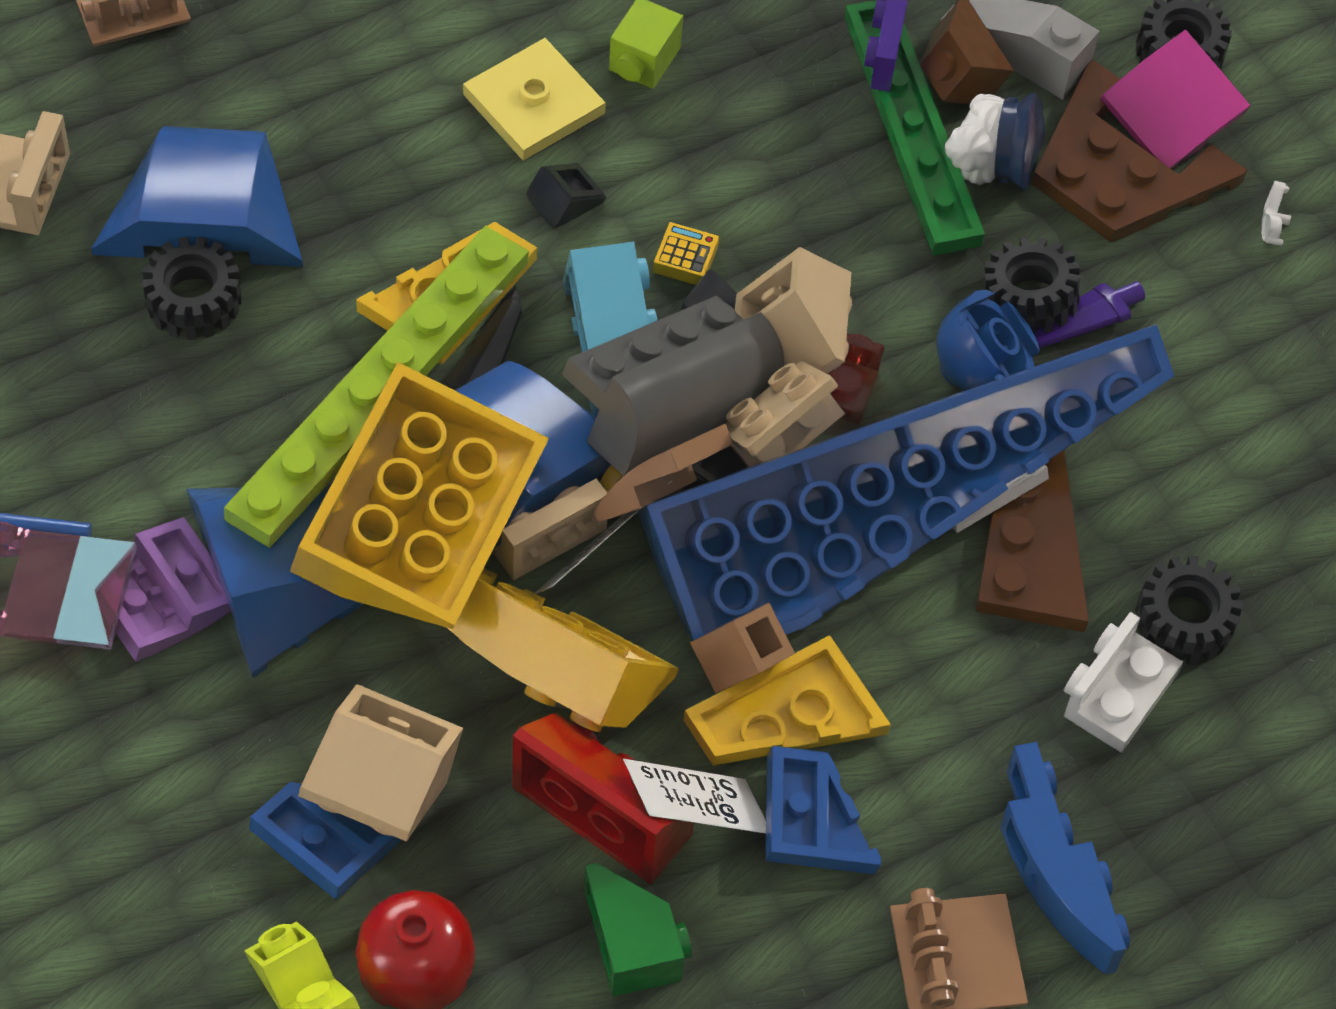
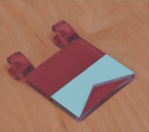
(64, 586)

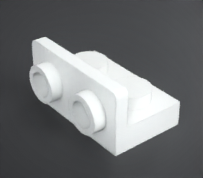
(1120, 684)

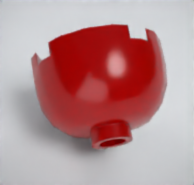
(415, 951)

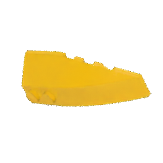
(561, 655)

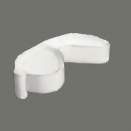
(1272, 220)

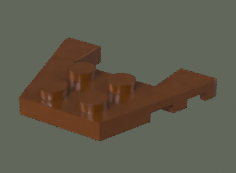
(1111, 178)

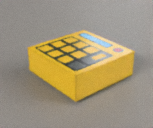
(685, 253)

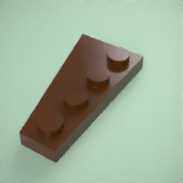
(1034, 557)

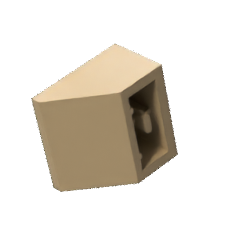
(806, 306)
(381, 763)

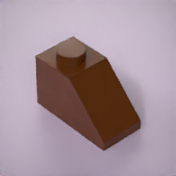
(964, 57)

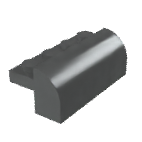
(673, 379)

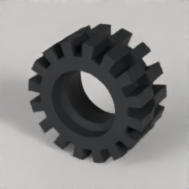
(1181, 15)
(192, 263)
(1039, 264)
(1200, 585)

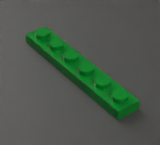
(919, 143)

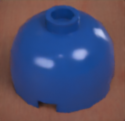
(983, 342)

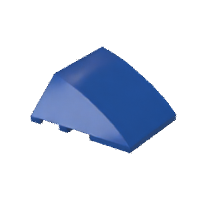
(204, 187)
(547, 410)
(265, 598)

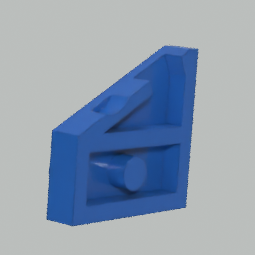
(811, 815)
(319, 843)

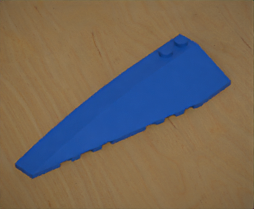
(861, 502)

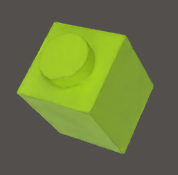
(645, 43)

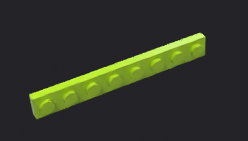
(417, 340)

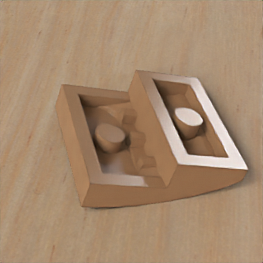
(651, 478)

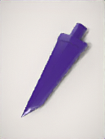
(1095, 310)

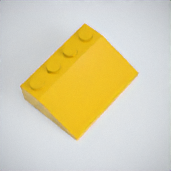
(419, 501)

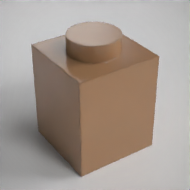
(742, 648)

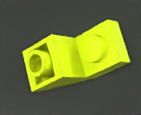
(297, 971)

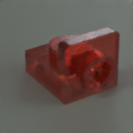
(857, 376)

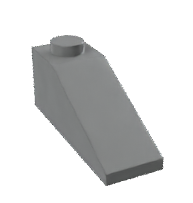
(1040, 41)

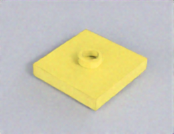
(534, 99)

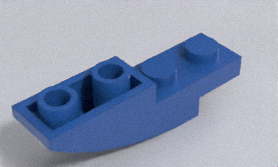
(1060, 876)

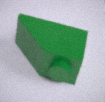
(634, 933)

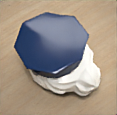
(998, 140)

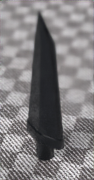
(491, 345)

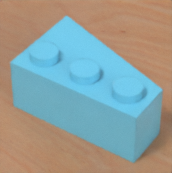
(607, 294)

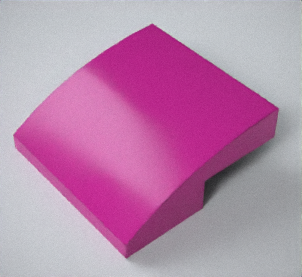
(1175, 101)

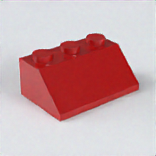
(593, 794)

